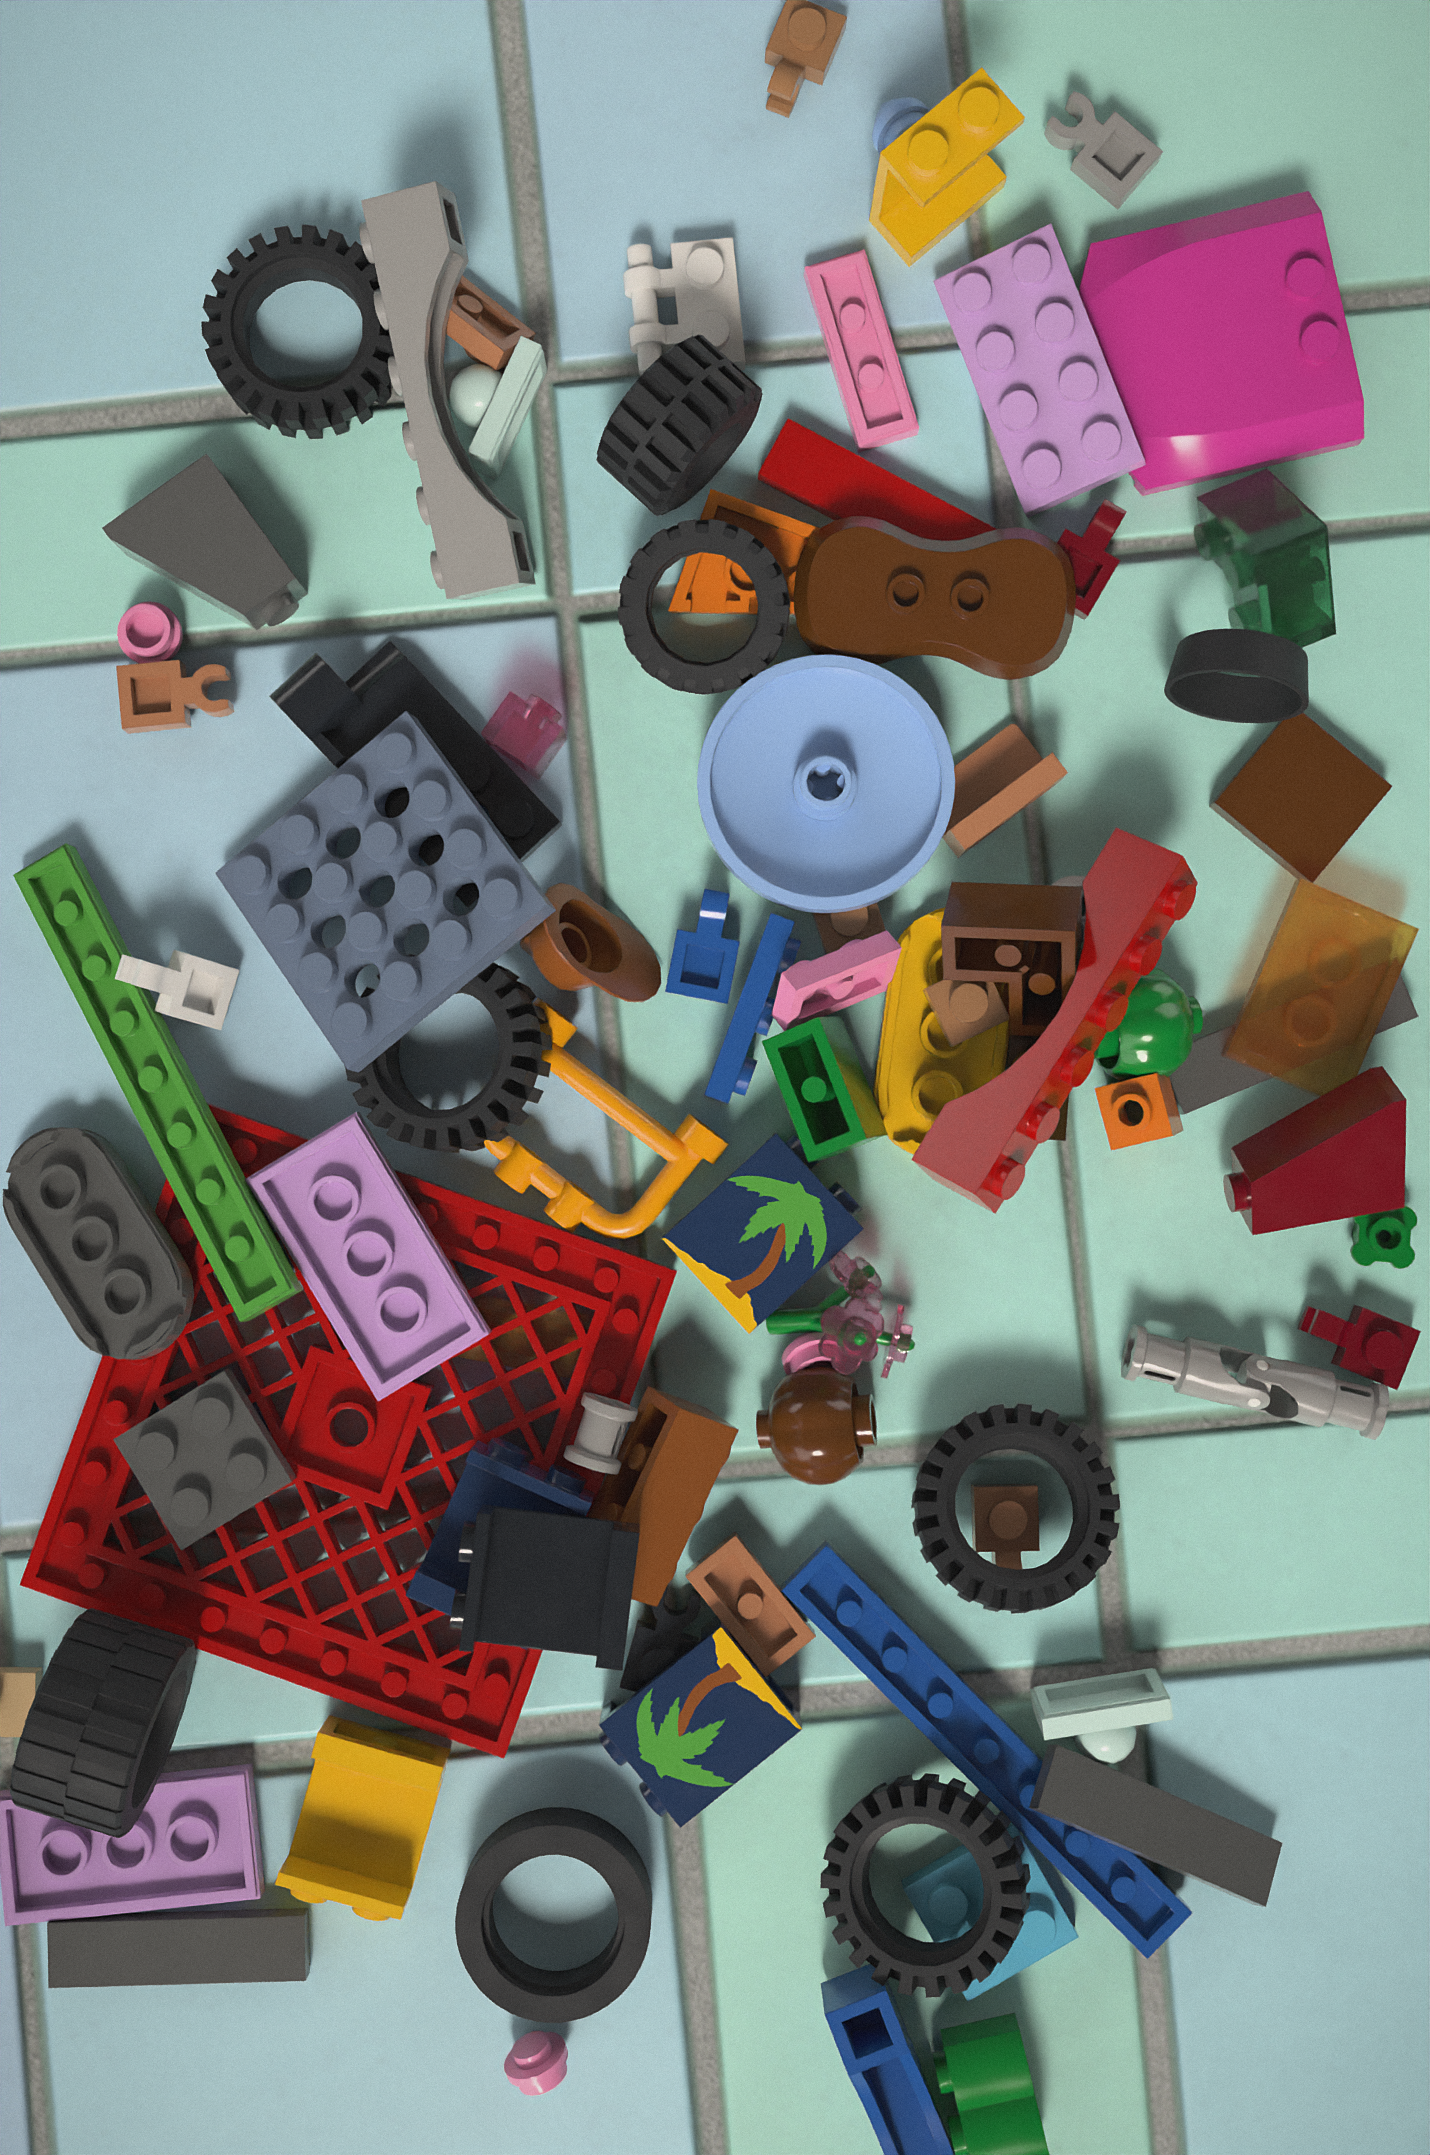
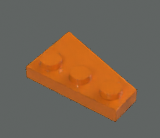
(721, 586)

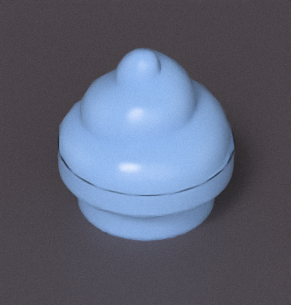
(894, 119)

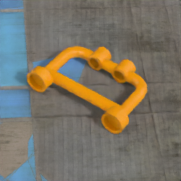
(569, 1202)

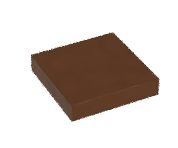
(1300, 796)

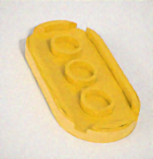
(914, 1061)

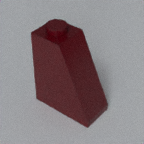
(1325, 1159)

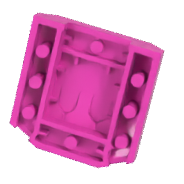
(1226, 341)

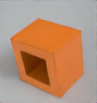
(1158, 1102)

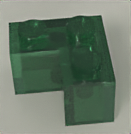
(1270, 556)

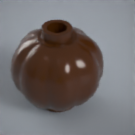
(818, 1425)

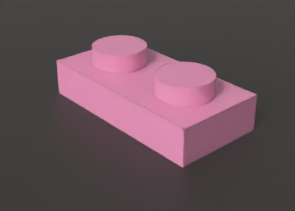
(835, 980)

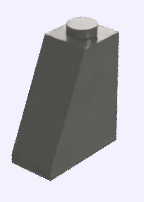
(210, 545)

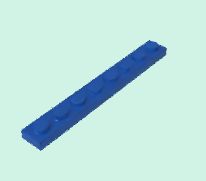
(978, 1744)

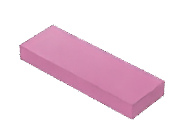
(861, 351)

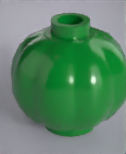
(1154, 1031)

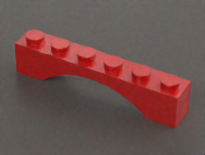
(990, 1133)

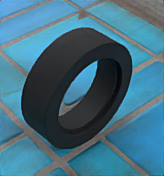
(544, 1993)

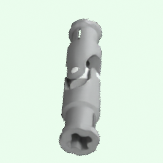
(1296, 1391)

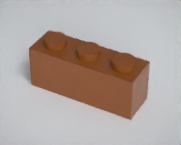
(664, 1482)

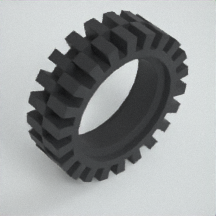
(242, 294)
(499, 1100)
(1079, 1468)
(873, 1937)

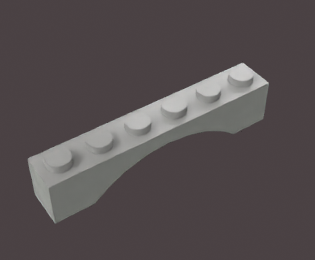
(418, 264)

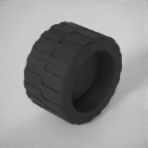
(103, 1722)

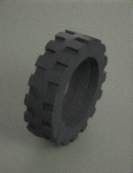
(637, 598)

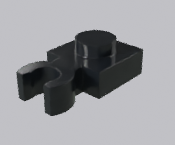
(659, 1644)

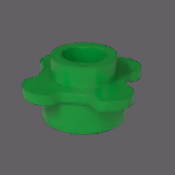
(1396, 1250)

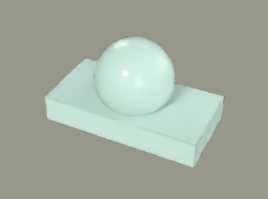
(497, 404)
(1102, 1711)

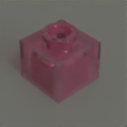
(526, 732)

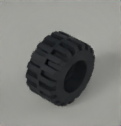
(678, 424)

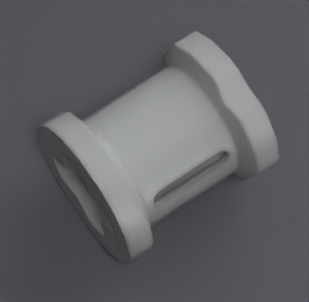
(600, 1433)

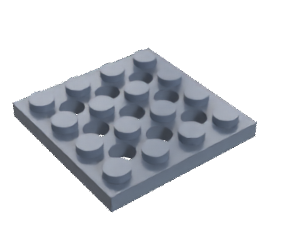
(457, 945)

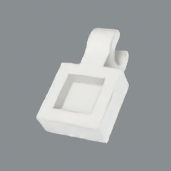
(188, 988)

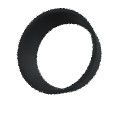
(1272, 697)

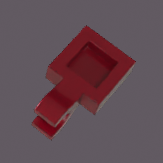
(1087, 556)
(1365, 1343)

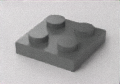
(205, 1458)

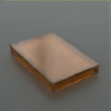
(1319, 990)

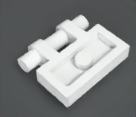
(705, 296)

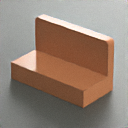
(996, 786)

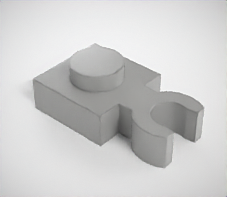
(1110, 155)

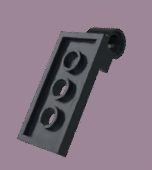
(351, 713)

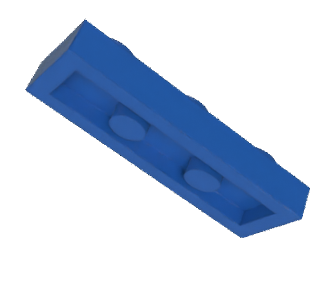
(753, 1011)

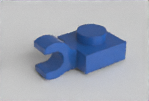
(702, 960)

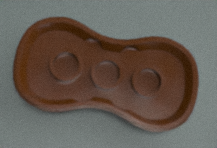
(980, 600)

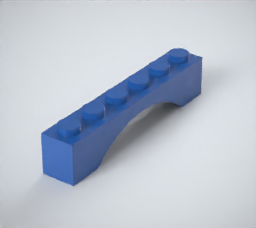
(883, 2064)

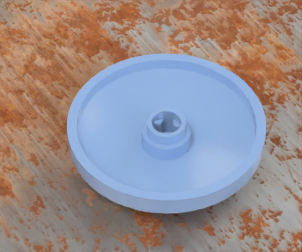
(825, 783)

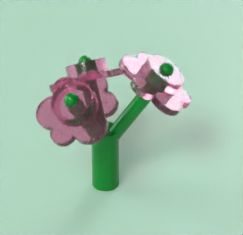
(850, 1330)

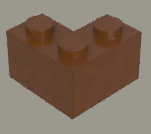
(1017, 938)

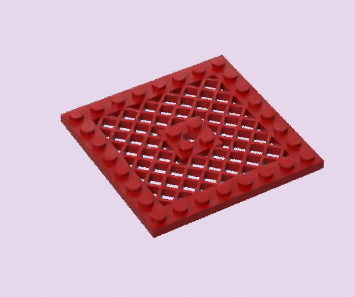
(303, 1646)

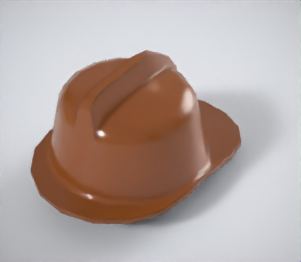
(592, 947)

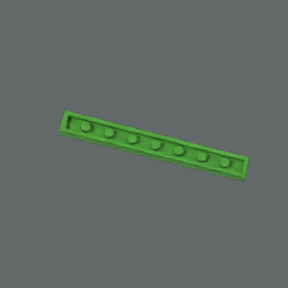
(158, 1085)

